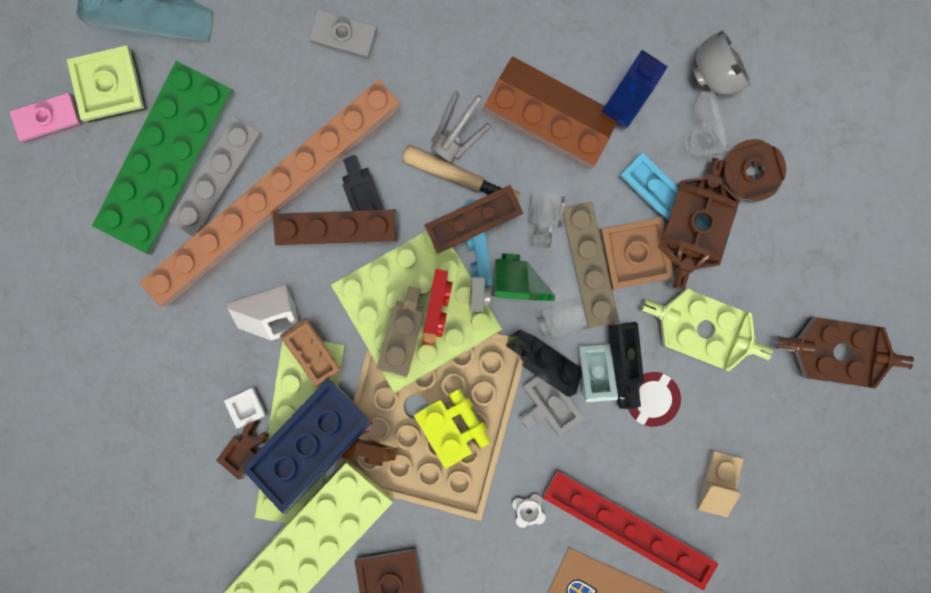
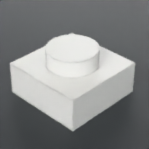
(245, 407)

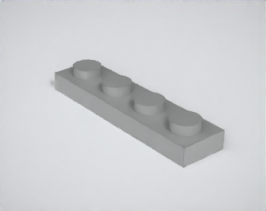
(214, 177)

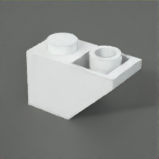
(265, 313)

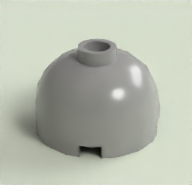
(720, 65)

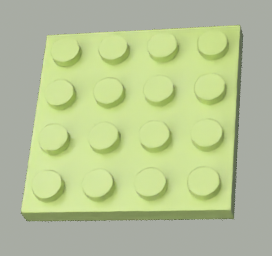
(373, 292)

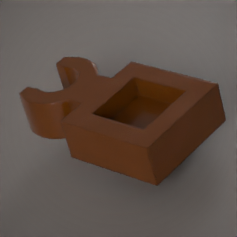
(240, 450)

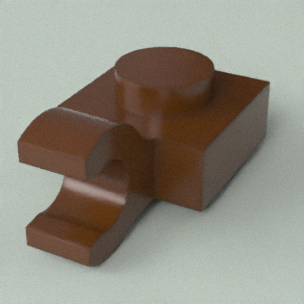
(374, 452)

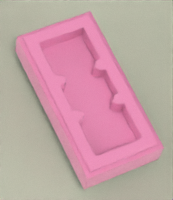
(45, 117)

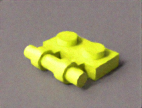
(443, 432)

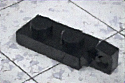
(360, 187)
(546, 362)
(627, 363)

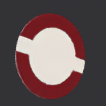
(659, 400)

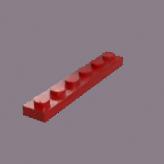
(630, 530)

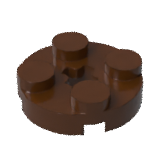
(762, 155)

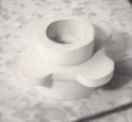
(523, 518)

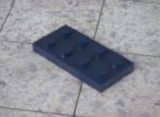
(307, 446)

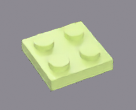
(105, 83)

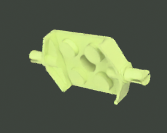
(731, 334)

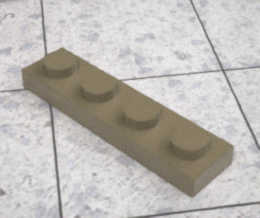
(590, 264)

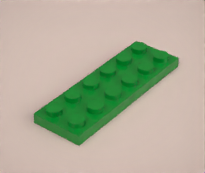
(162, 157)

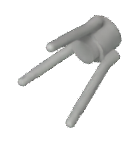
(448, 144)

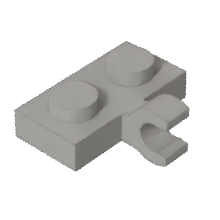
(552, 405)

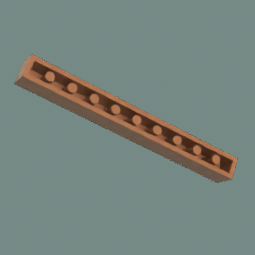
(271, 194)

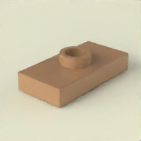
(310, 352)

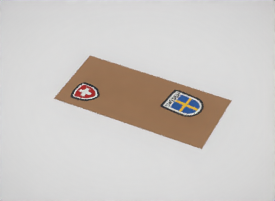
(586, 575)

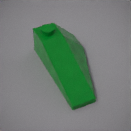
(518, 280)

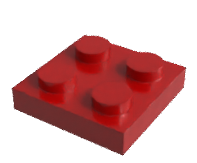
(439, 297)

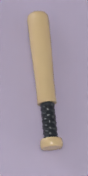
(447, 170)

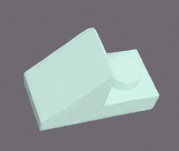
(597, 373)

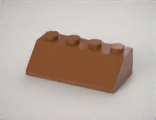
(550, 112)

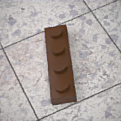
(335, 227)

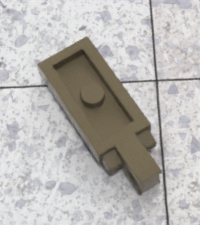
(402, 335)

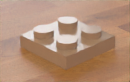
(634, 253)

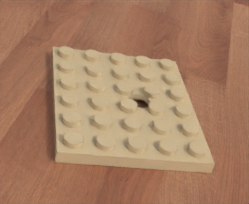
(489, 379)

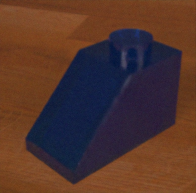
(634, 88)

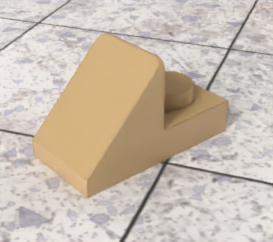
(720, 484)

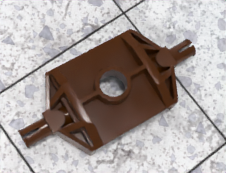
(683, 241)
(868, 355)

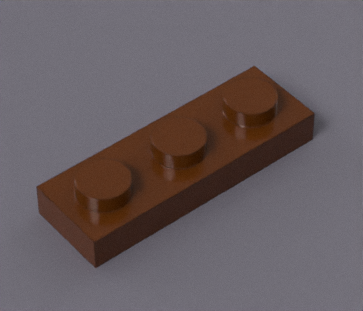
(473, 219)

